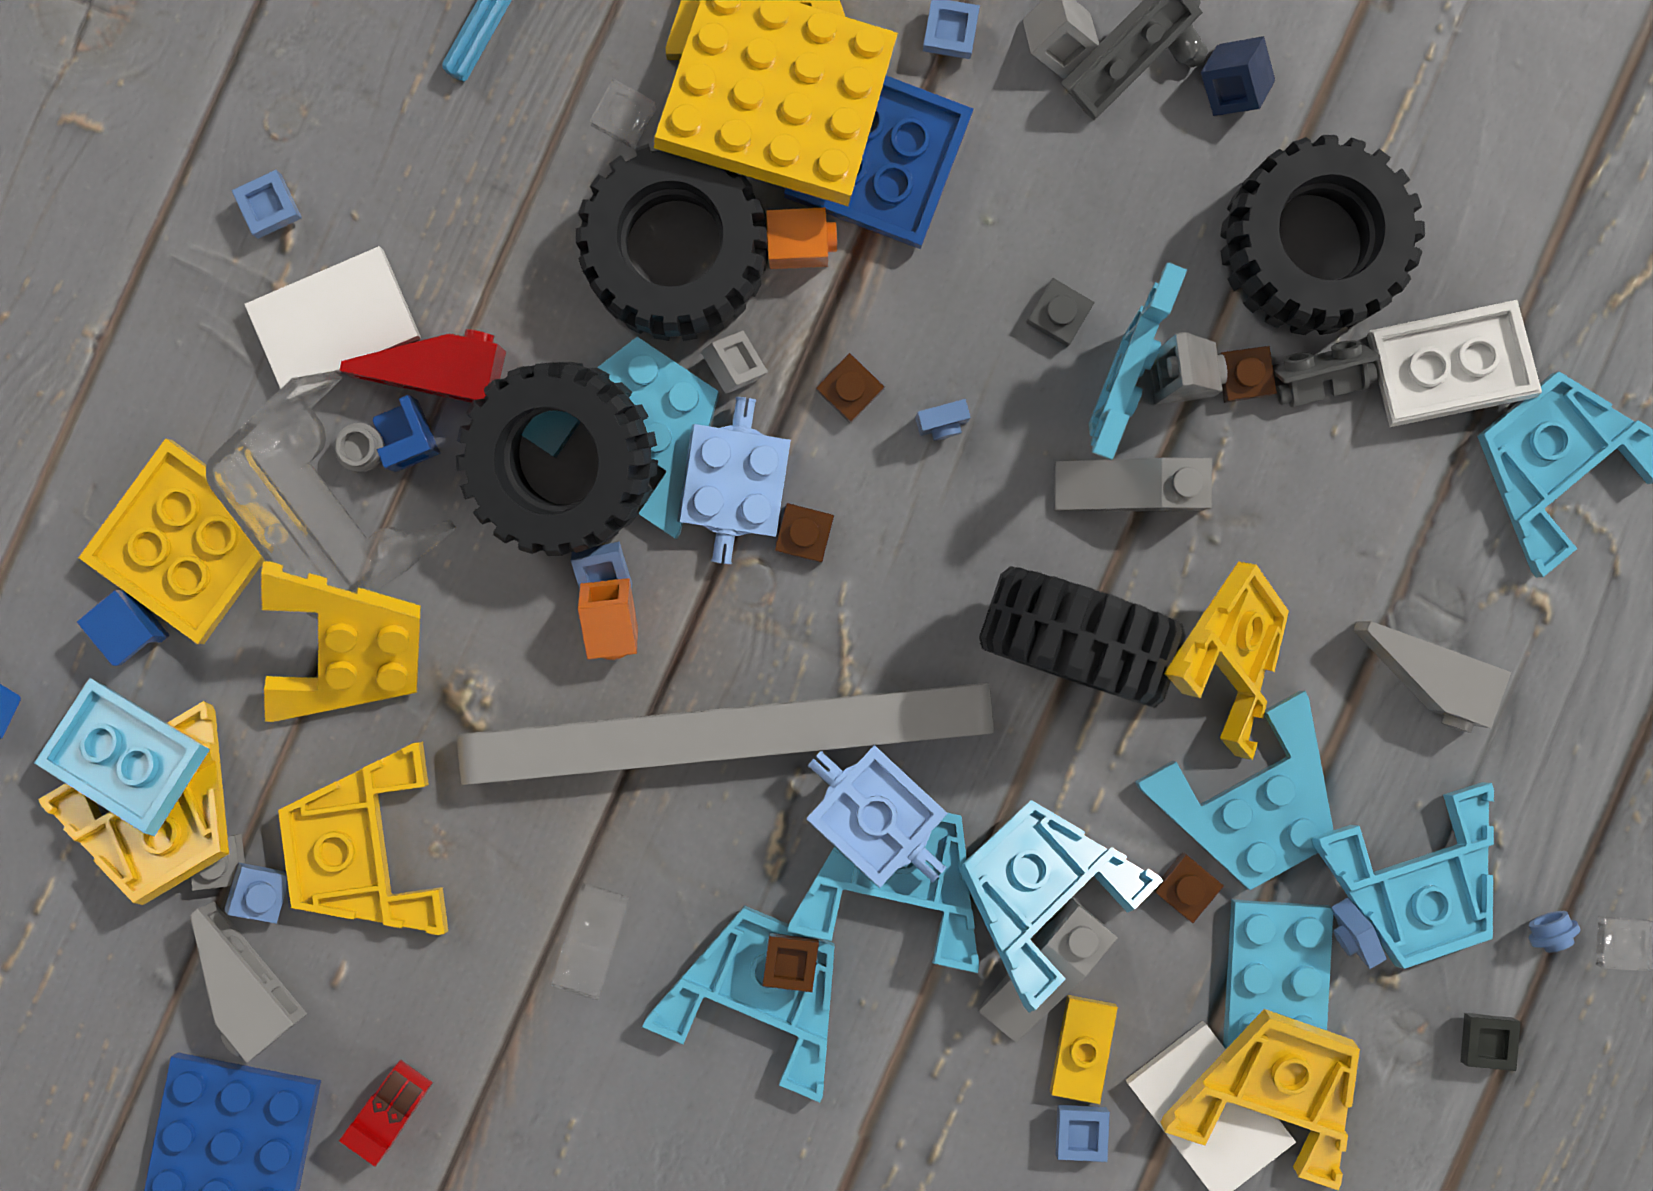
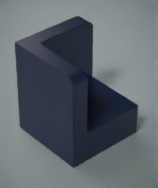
(1238, 76)

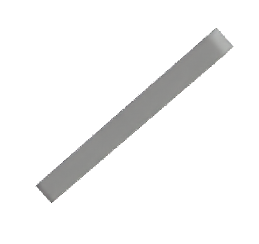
(725, 733)

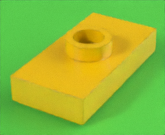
(1083, 1049)

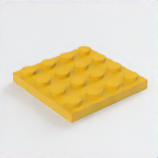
(777, 94)

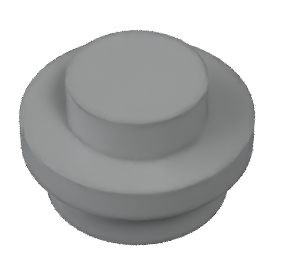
(358, 446)

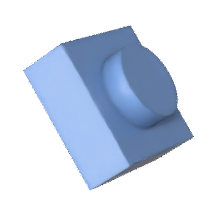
(951, 28)
(266, 204)
(943, 420)
(600, 564)
(257, 893)
(1357, 934)
(1082, 1133)

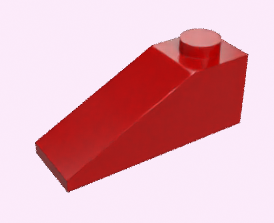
(436, 366)

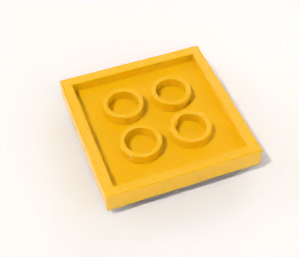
(175, 545)

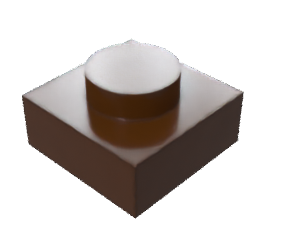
(1248, 374)
(850, 388)
(804, 532)
(1188, 887)
(790, 962)

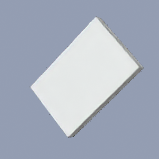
(333, 317)
(1454, 363)
(1241, 1138)

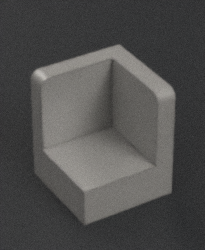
(1060, 34)

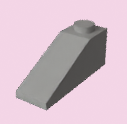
(1187, 370)
(1134, 485)
(1443, 680)
(1074, 946)
(243, 992)

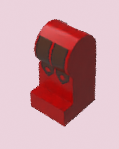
(386, 1113)

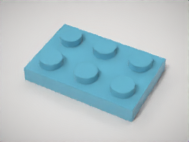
(122, 757)
(1277, 963)

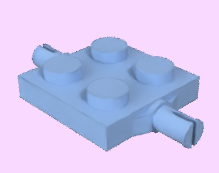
(733, 480)
(876, 816)

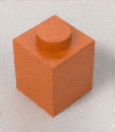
(800, 238)
(608, 619)

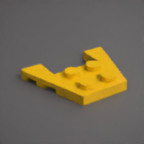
(1243, 638)
(363, 645)
(187, 840)
(339, 849)
(1285, 1074)

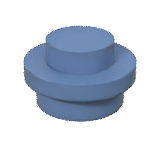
(1553, 931)

